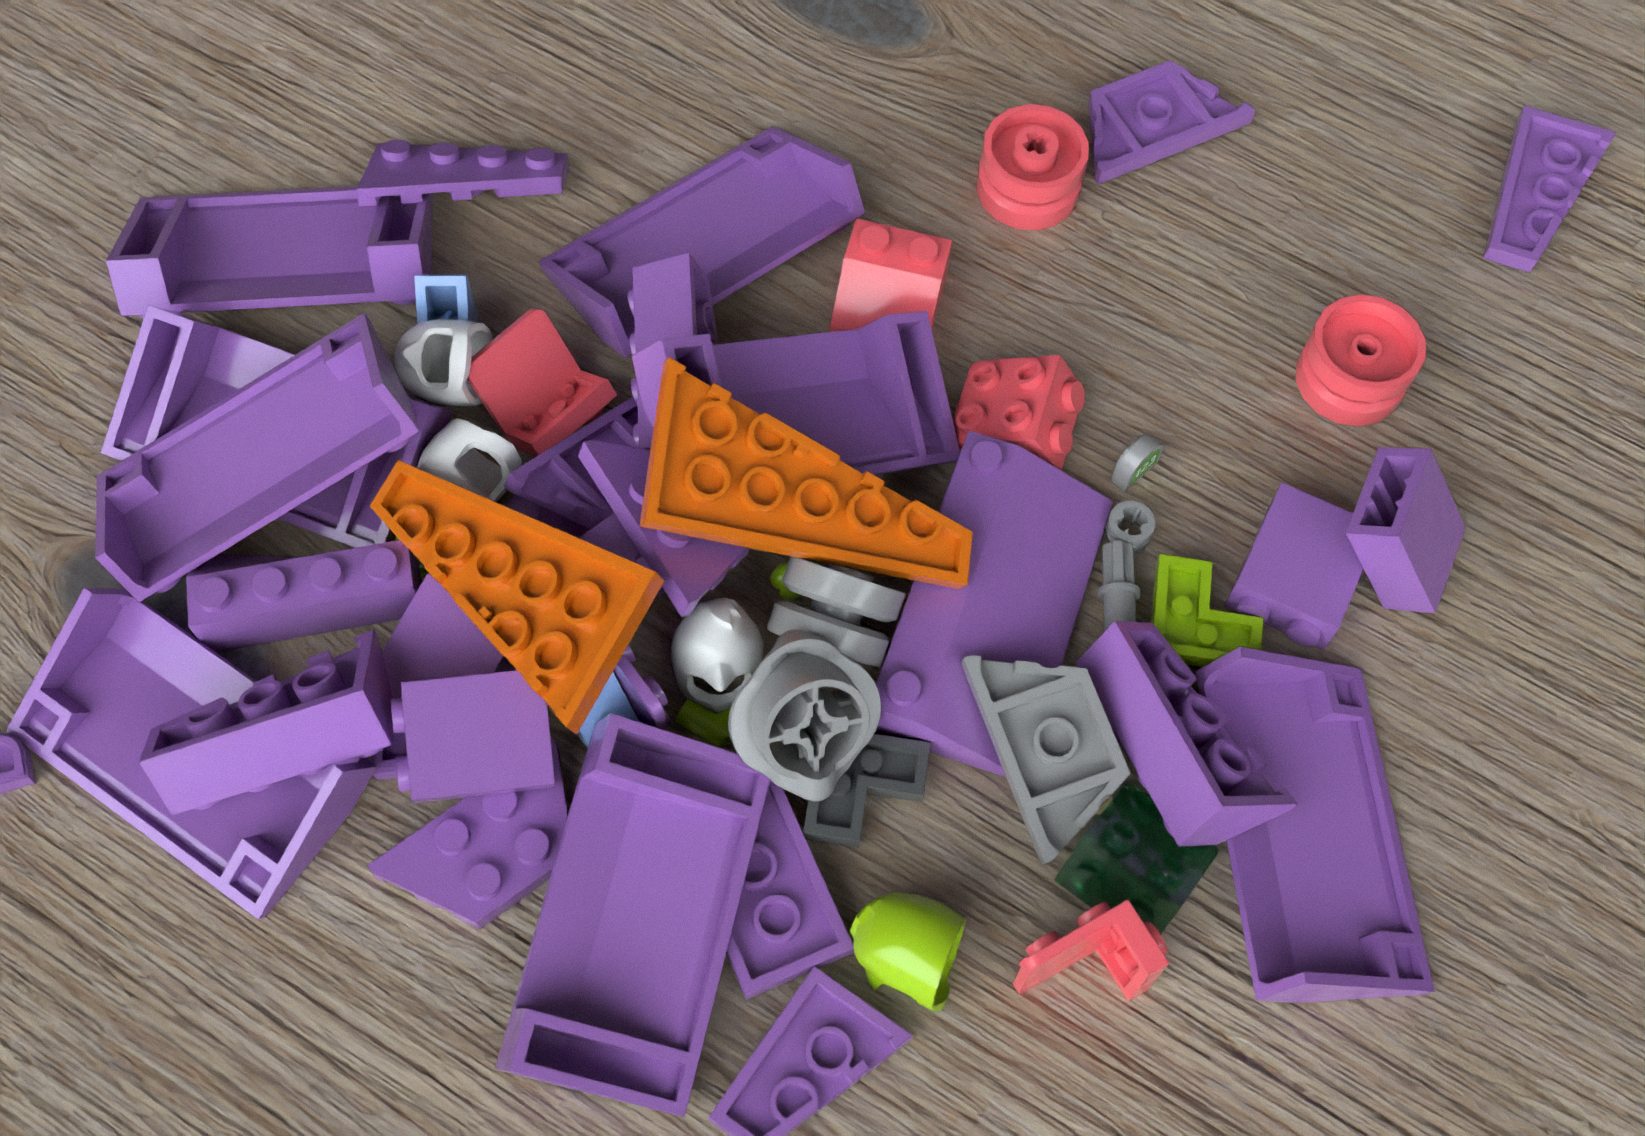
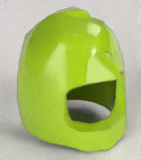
(909, 945)

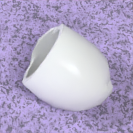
(436, 360)
(454, 459)
(716, 645)

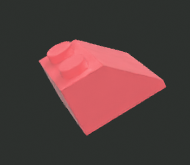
(889, 274)

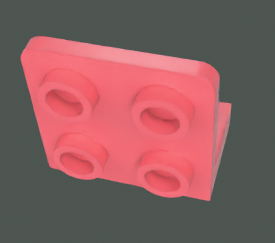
(536, 385)
(1022, 403)
(1125, 944)

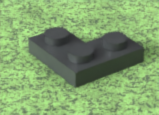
(882, 768)

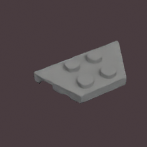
(1049, 743)

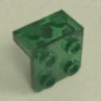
(1136, 860)

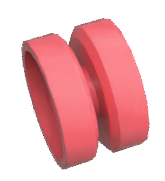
(1032, 166)
(1360, 360)

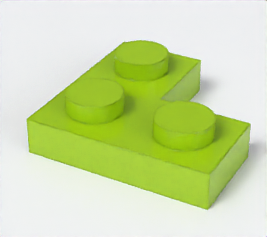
(1185, 617)

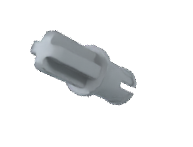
(1118, 586)

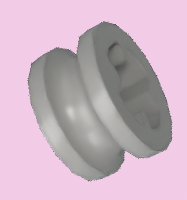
(1138, 514)

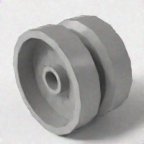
(836, 609)

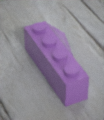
(667, 302)
(277, 598)
(274, 730)
(1178, 739)

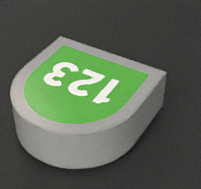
(1136, 461)

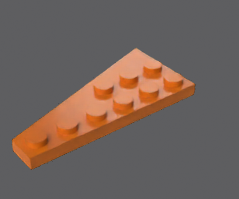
(769, 488)
(532, 590)

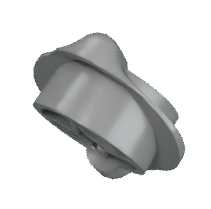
(817, 727)

